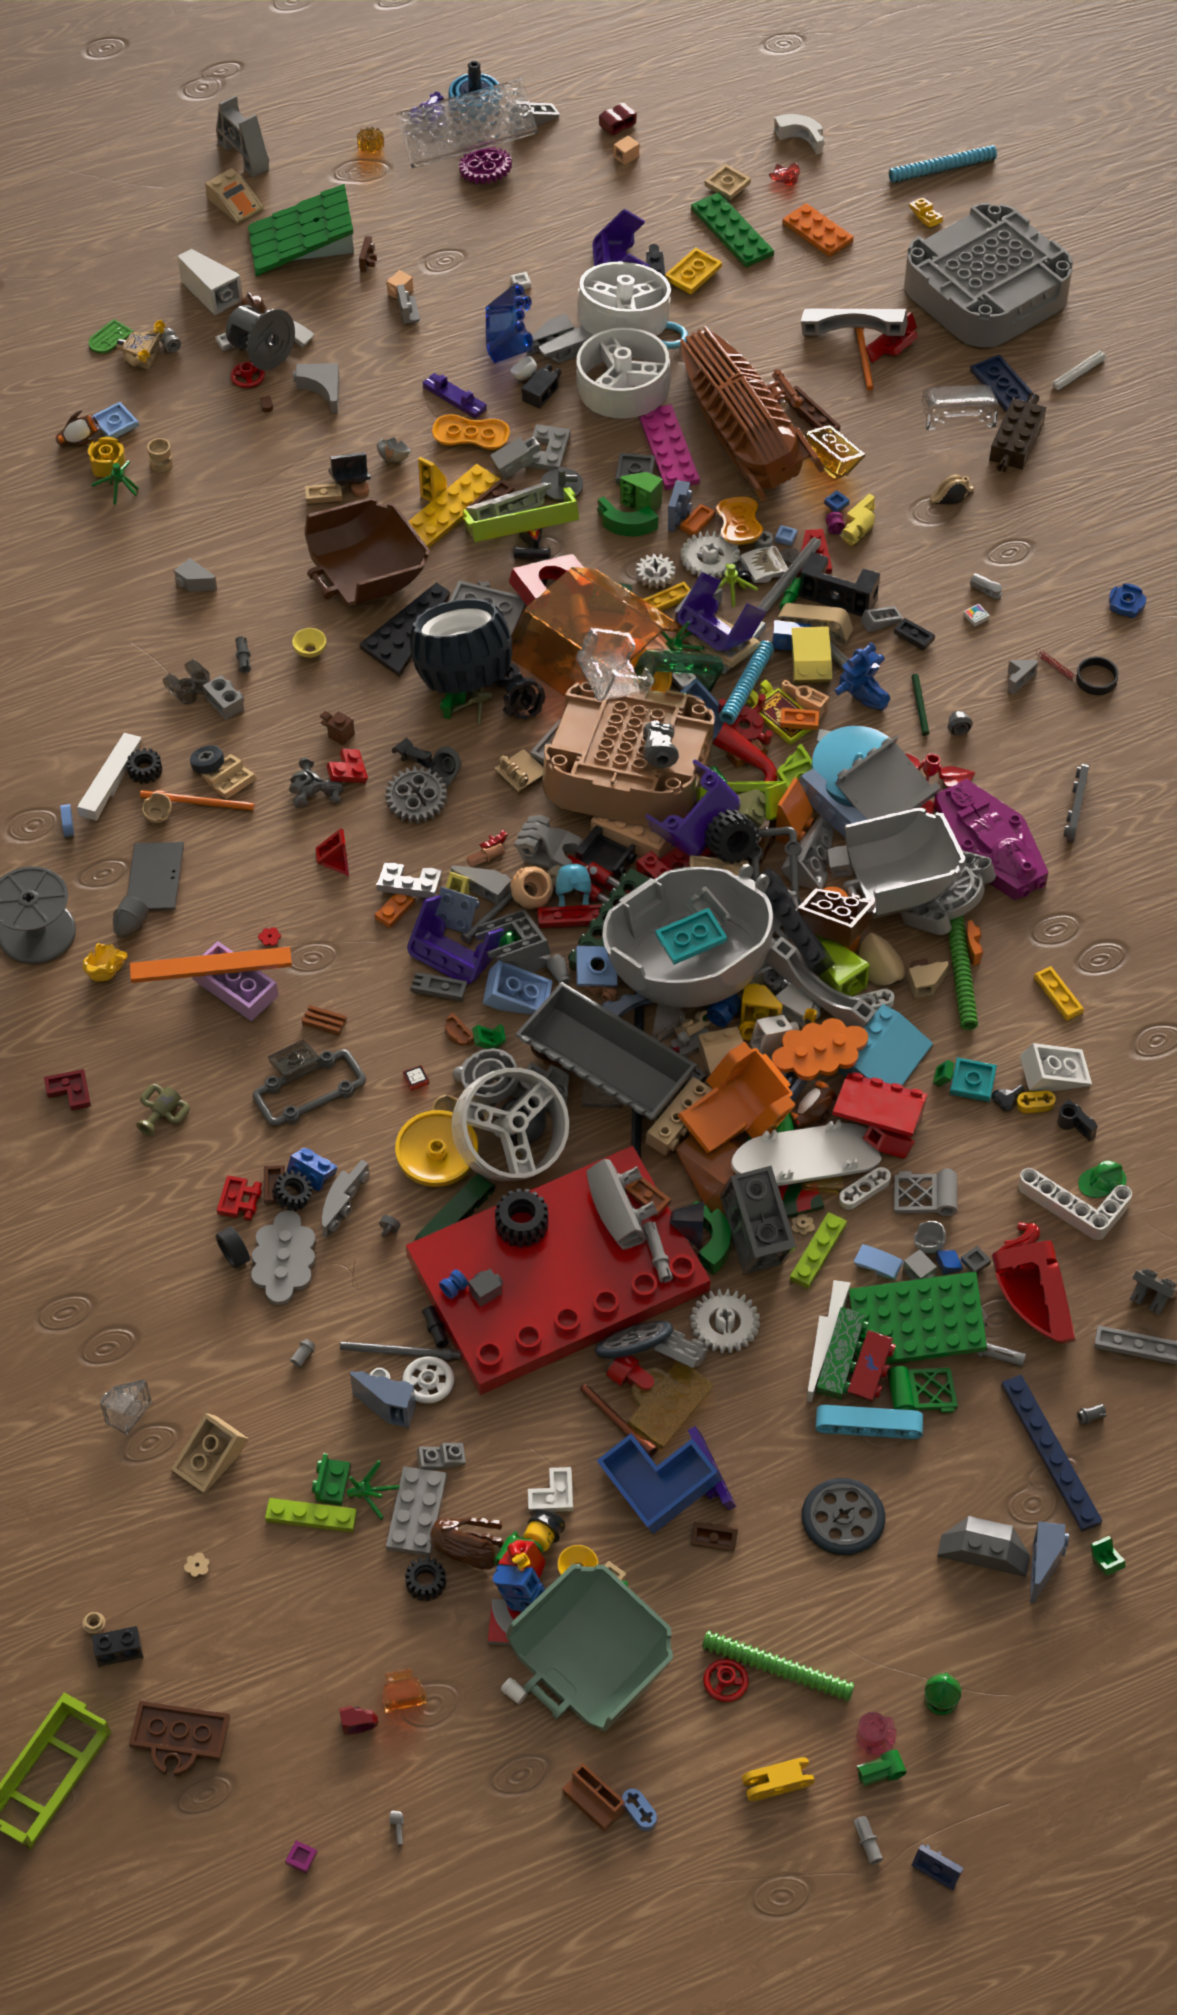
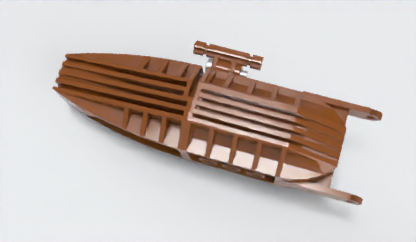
(747, 412)

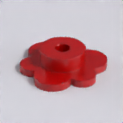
(269, 936)

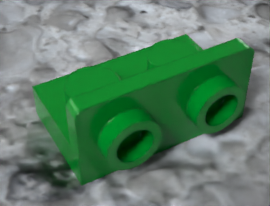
(331, 1480)

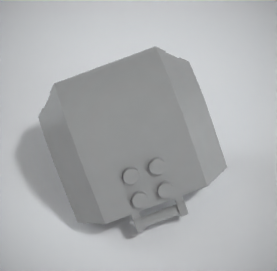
(903, 860)

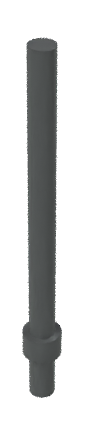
(446, 1354)

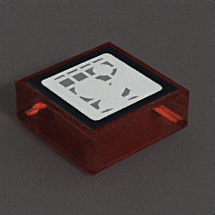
(415, 1077)

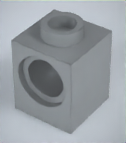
(839, 861)
(919, 1266)

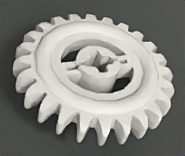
(708, 549)
(729, 1306)

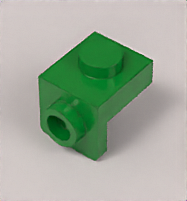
(450, 700)
(489, 1038)
(1106, 1556)

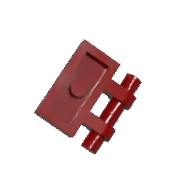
(232, 1197)

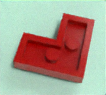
(350, 769)

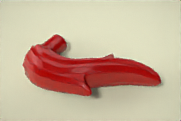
(1031, 1235)

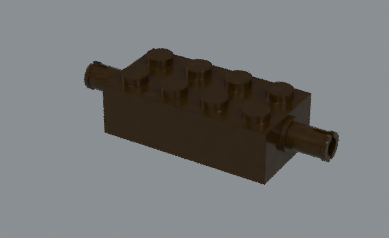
(1017, 433)

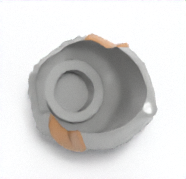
(393, 451)

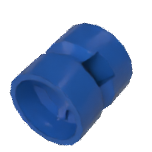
(723, 1011)

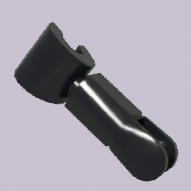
(413, 753)

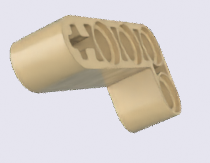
(820, 616)

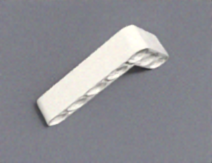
(1074, 1205)

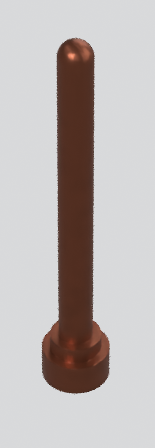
(650, 1448)

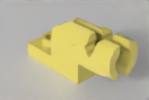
(859, 520)

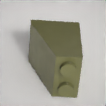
(753, 807)

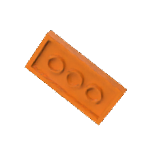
(818, 230)

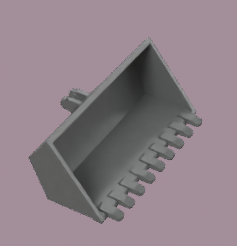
(607, 1051)

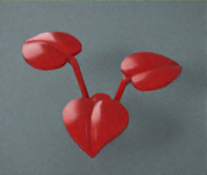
(950, 774)

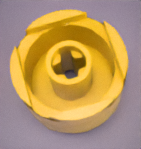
(104, 455)

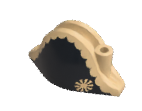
(952, 490)

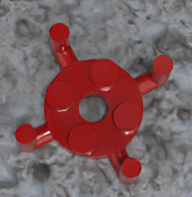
(754, 720)

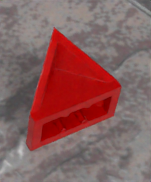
(333, 853)

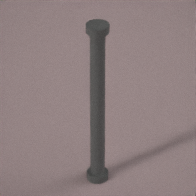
(467, 937)

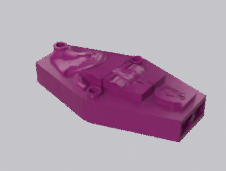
(997, 832)

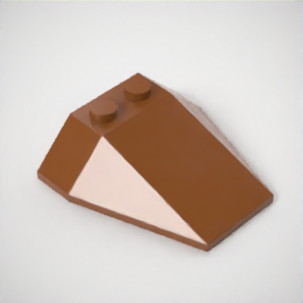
(708, 1171)

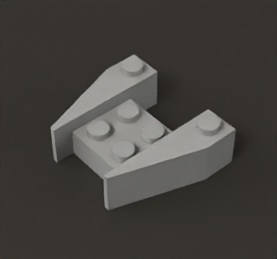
(243, 135)

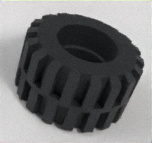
(723, 827)
(521, 1232)

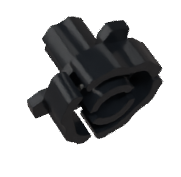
(522, 696)

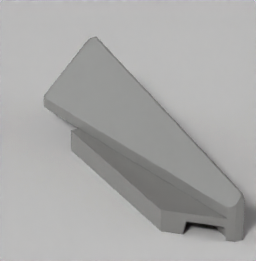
(565, 346)

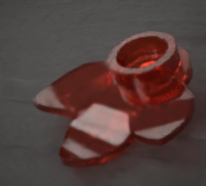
(786, 175)

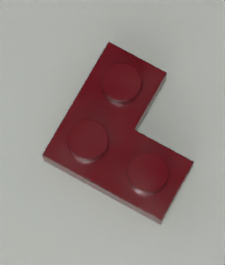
(69, 1083)

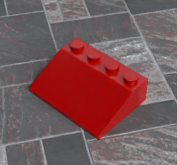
(880, 1104)

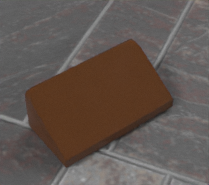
(714, 1536)

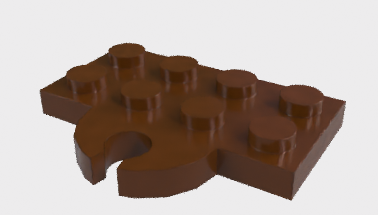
(179, 1734)

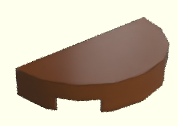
(457, 1031)

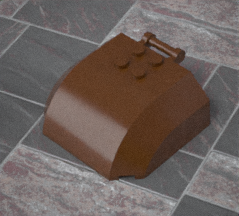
(363, 550)

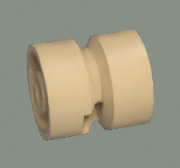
(160, 454)

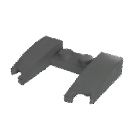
(531, 942)

